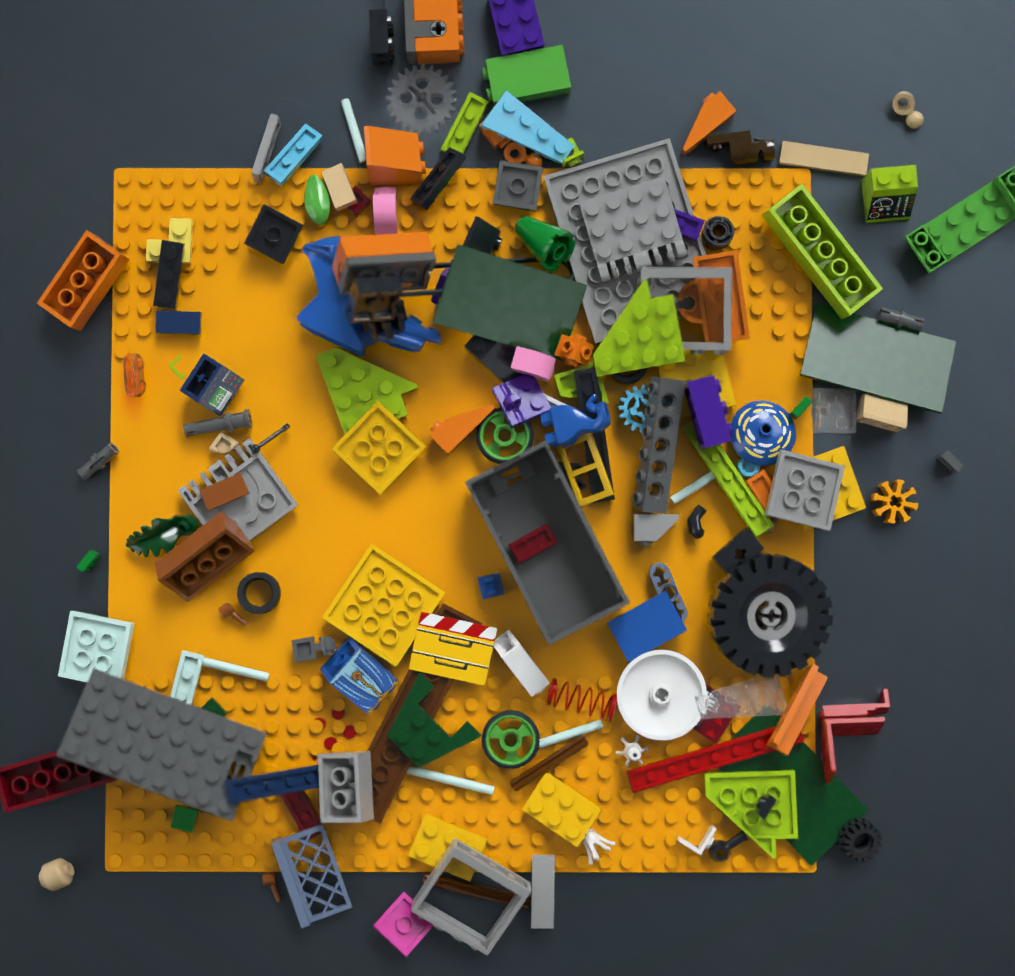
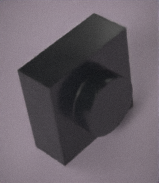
(764, 804)

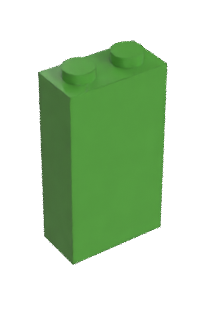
(528, 74)

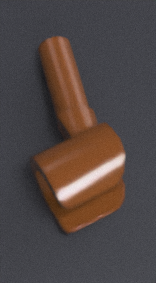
(227, 609)
(270, 878)

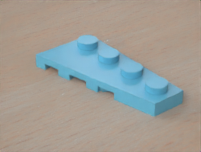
(518, 123)

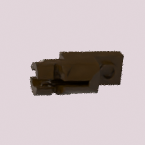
(741, 147)

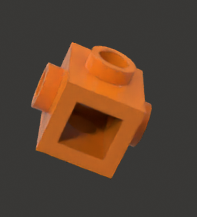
(578, 352)

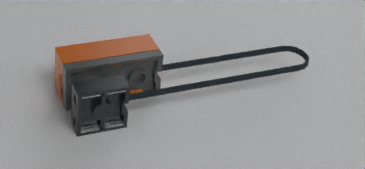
(384, 265)

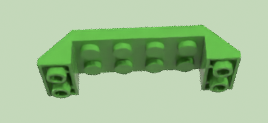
(965, 222)

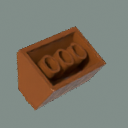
(203, 557)

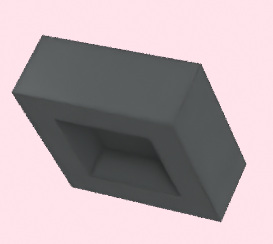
(950, 461)

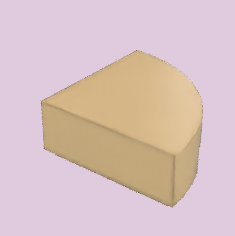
(223, 444)

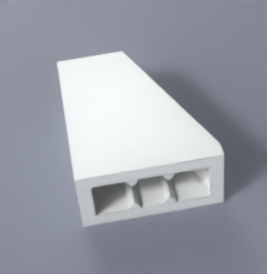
(520, 663)

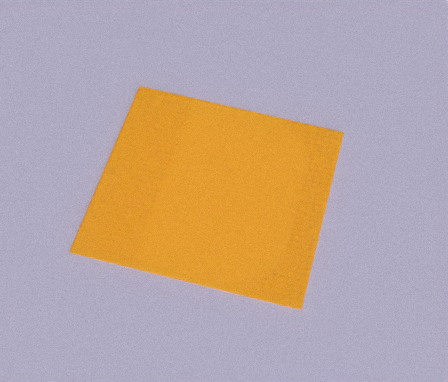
(420, 521)

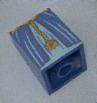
(359, 675)

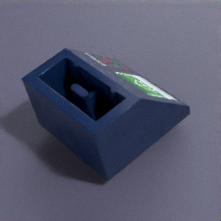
(212, 385)

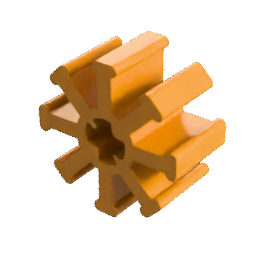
(894, 493)

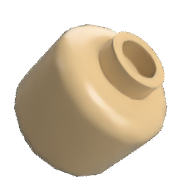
(56, 874)

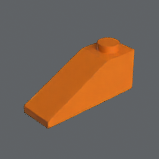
(713, 115)
(456, 429)

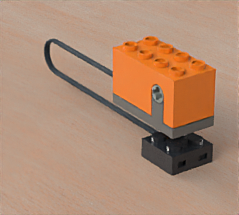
(430, 32)

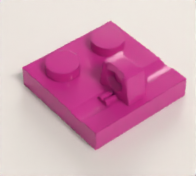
(402, 926)

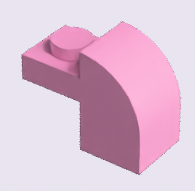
(385, 210)
(533, 363)

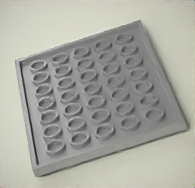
(568, 187)

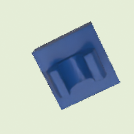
(490, 586)

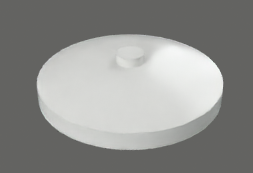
(659, 694)

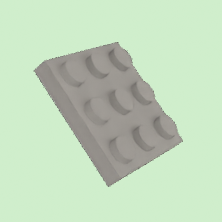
(804, 490)

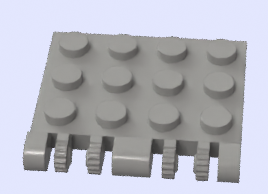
(632, 225)
(254, 512)

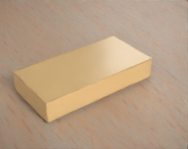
(339, 187)

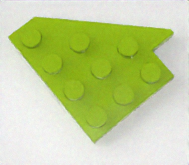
(642, 336)
(359, 384)
(736, 797)

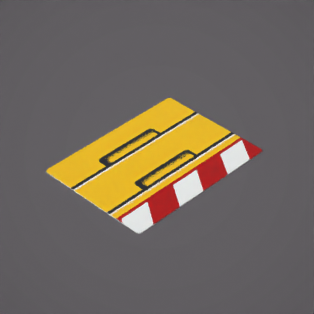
(452, 648)

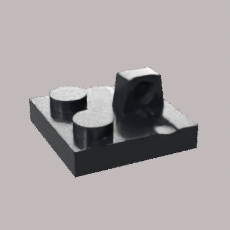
(273, 234)

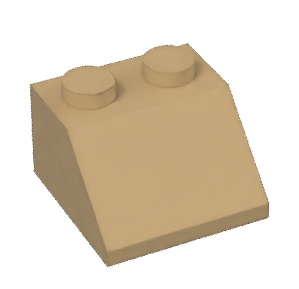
(882, 413)

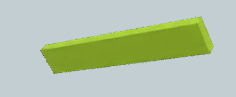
(732, 484)

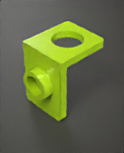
(575, 159)

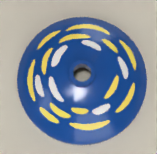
(750, 440)

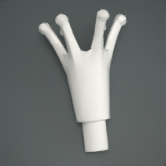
(632, 751)
(590, 840)

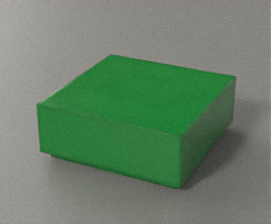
(800, 407)
(89, 561)
(184, 818)

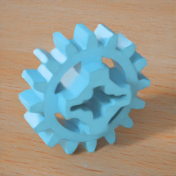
(632, 412)

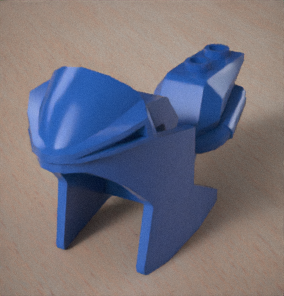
(328, 317)

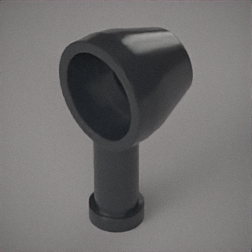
(726, 846)

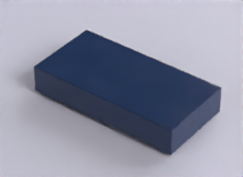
(178, 322)

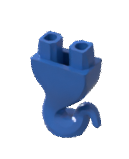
(572, 423)

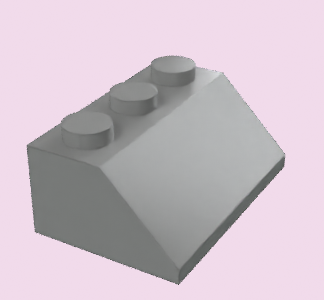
(345, 787)

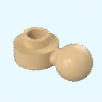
(914, 118)

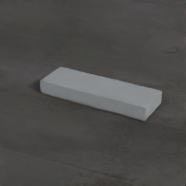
(266, 148)

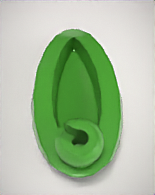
(317, 200)

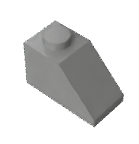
(651, 527)

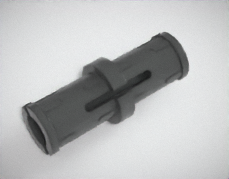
(901, 319)
(88, 470)

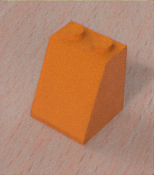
(393, 157)

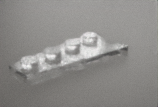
(748, 698)

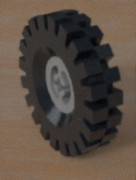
(770, 647)

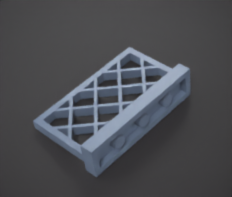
(293, 882)

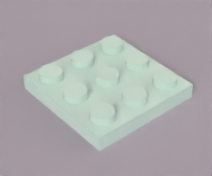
(97, 644)

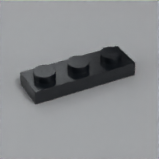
(438, 178)
(169, 274)

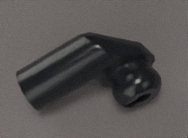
(694, 524)

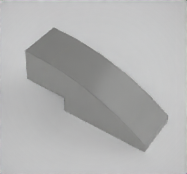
(542, 891)

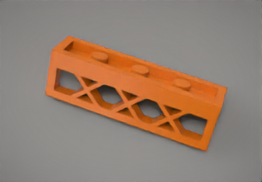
(797, 710)

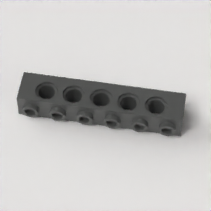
(664, 455)

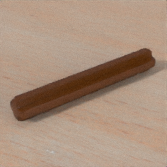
(549, 763)

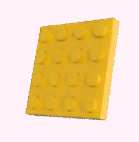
(383, 604)

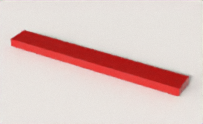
(702, 760)

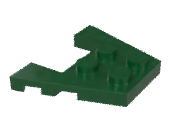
(420, 734)

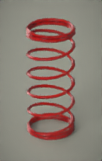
(613, 698)

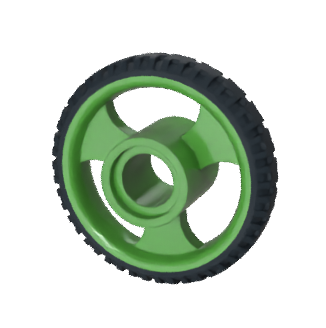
(492, 451)
(527, 728)

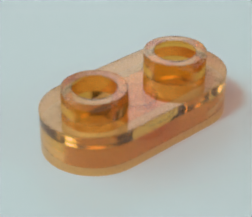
(134, 375)

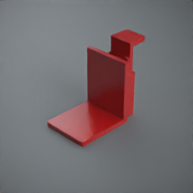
(848, 721)

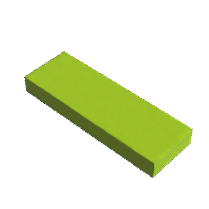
(465, 123)

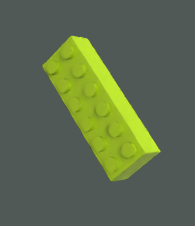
(822, 251)

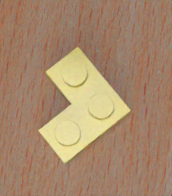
(179, 231)

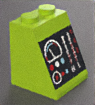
(889, 193)

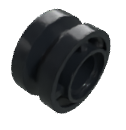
(724, 226)

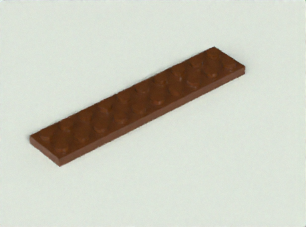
(388, 761)

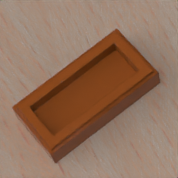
(224, 491)

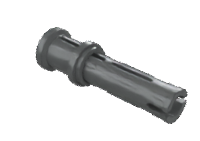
(228, 422)

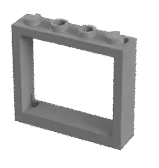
(702, 272)
(487, 867)

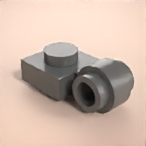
(306, 648)

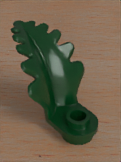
(162, 534)

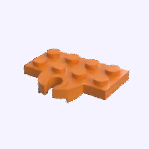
(709, 299)

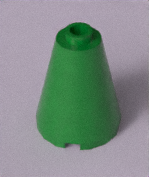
(545, 241)

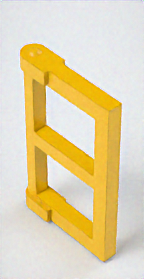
(598, 464)

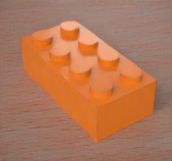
(83, 281)

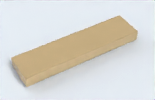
(823, 158)

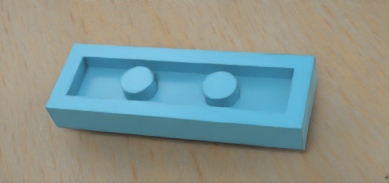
(293, 155)

